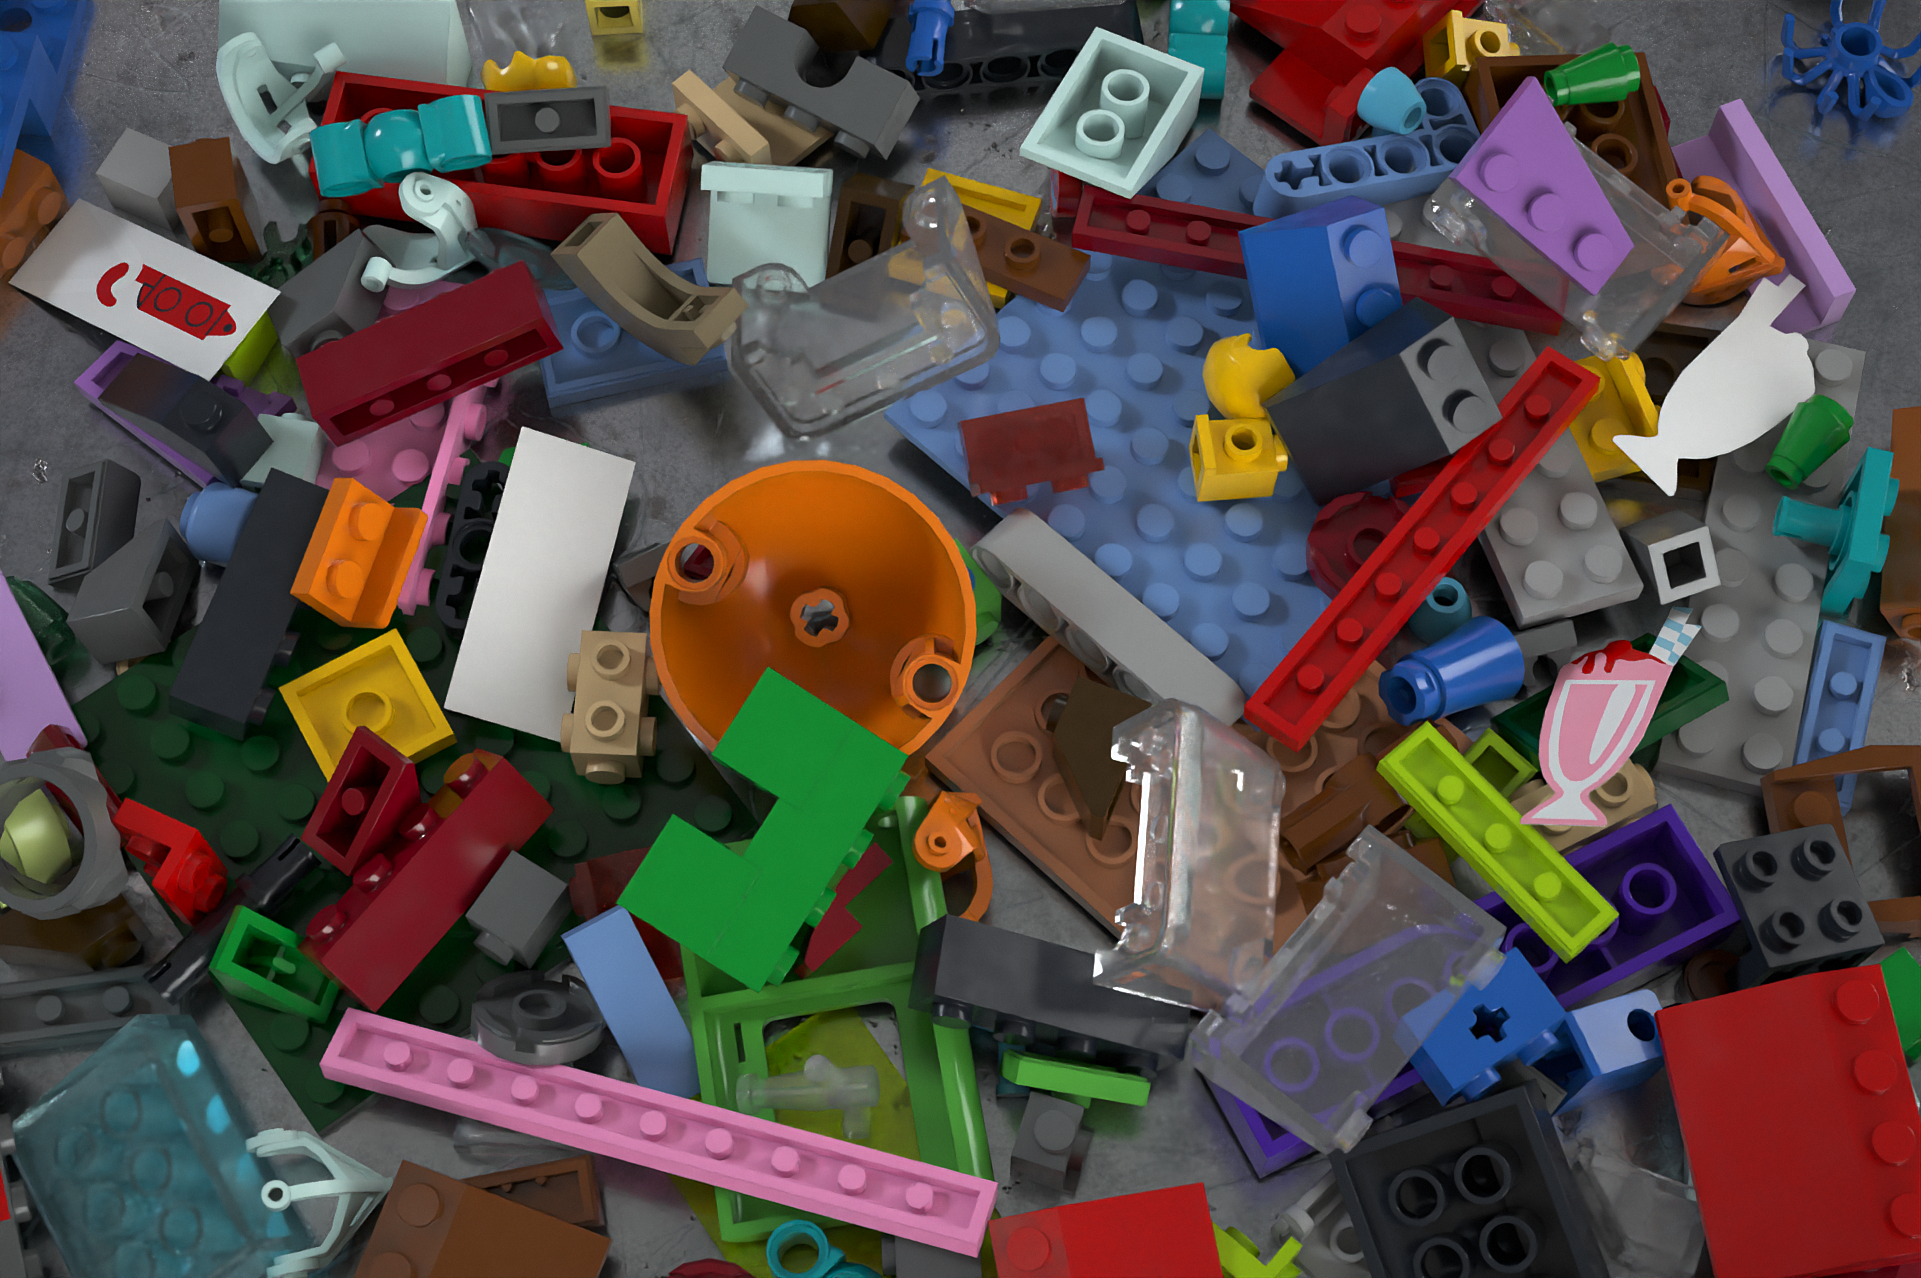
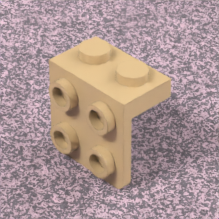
(738, 129)

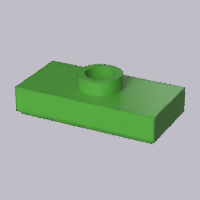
(1073, 1080)

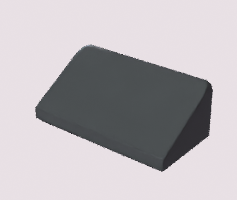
(548, 119)
(92, 520)

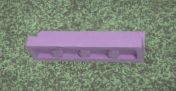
(1743, 159)
(27, 685)

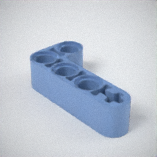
(1374, 168)

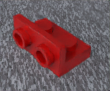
(177, 858)

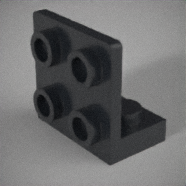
(1796, 906)

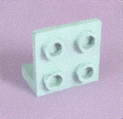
(767, 217)

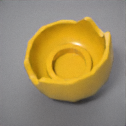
(528, 74)
(1243, 377)

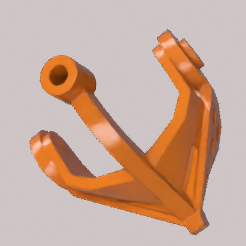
(1745, 245)
(952, 842)

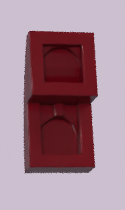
(838, 923)

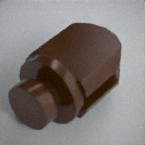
(330, 225)

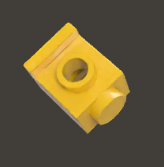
(1456, 42)
(1235, 458)

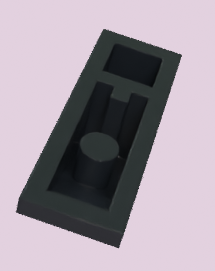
(188, 417)

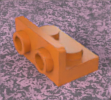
(358, 556)

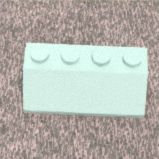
(375, 36)

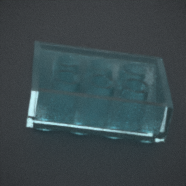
(150, 1165)

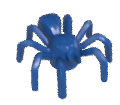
(1854, 56)

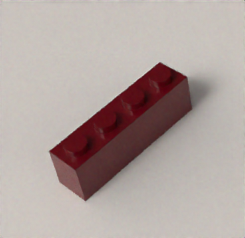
(428, 353)
(424, 878)

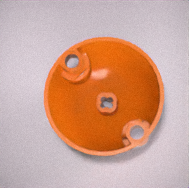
(801, 539)

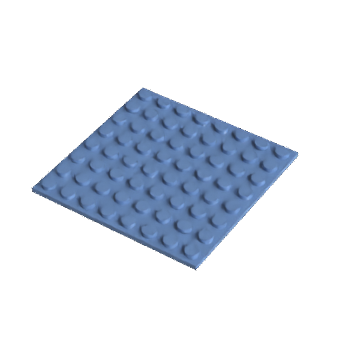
(1136, 352)

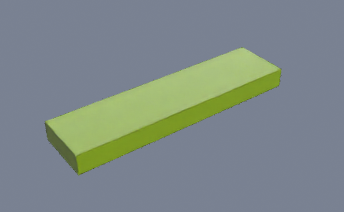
(1495, 844)

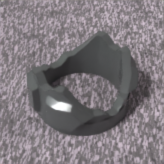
(102, 867)

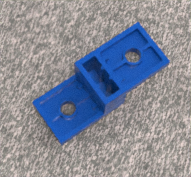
(34, 68)

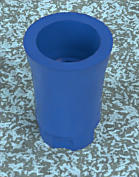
(1460, 671)

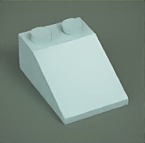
(1116, 114)

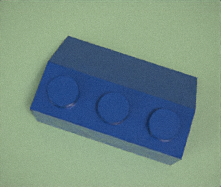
(1320, 278)

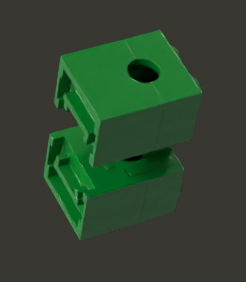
(826, 787)

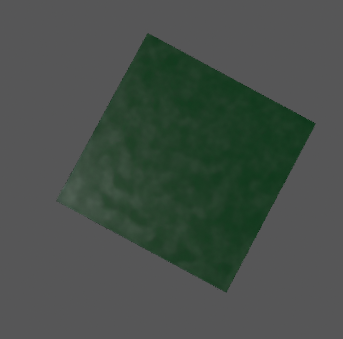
(264, 788)

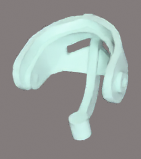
(243, 69)
(441, 208)
(354, 1183)

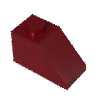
(363, 802)

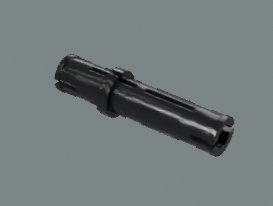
(258, 892)

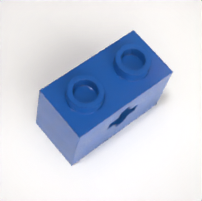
(1519, 1012)

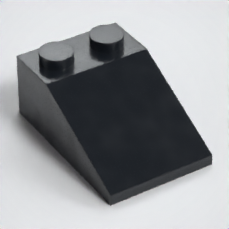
(1383, 404)

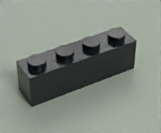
(251, 613)
(1042, 995)

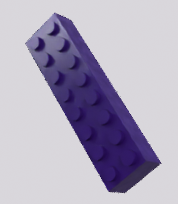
(1667, 915)

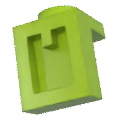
(1240, 1255)

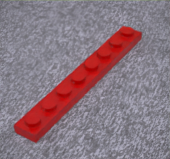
(1419, 551)

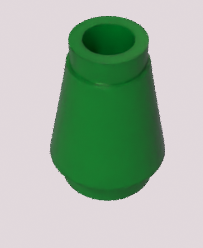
(1595, 77)
(1809, 440)

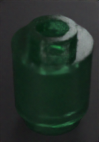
(44, 618)

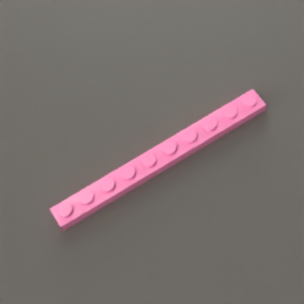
(664, 1132)

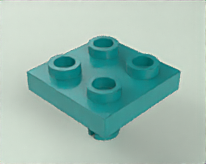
(1848, 532)

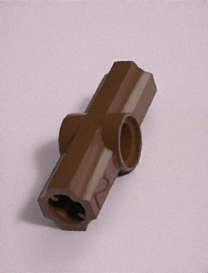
(1341, 812)

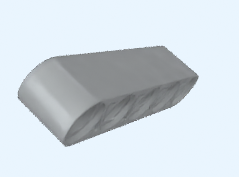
(1100, 618)

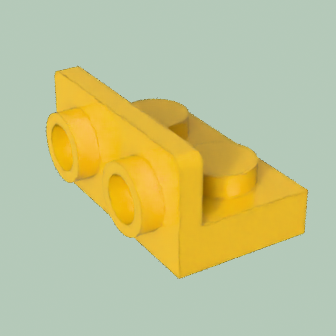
(1616, 409)

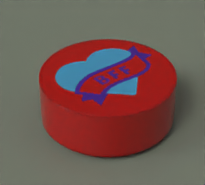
(1064, 194)

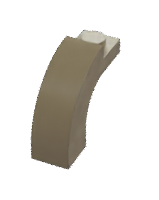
(644, 294)

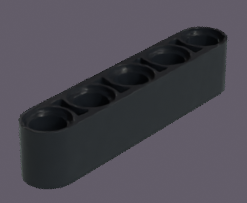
(1004, 47)

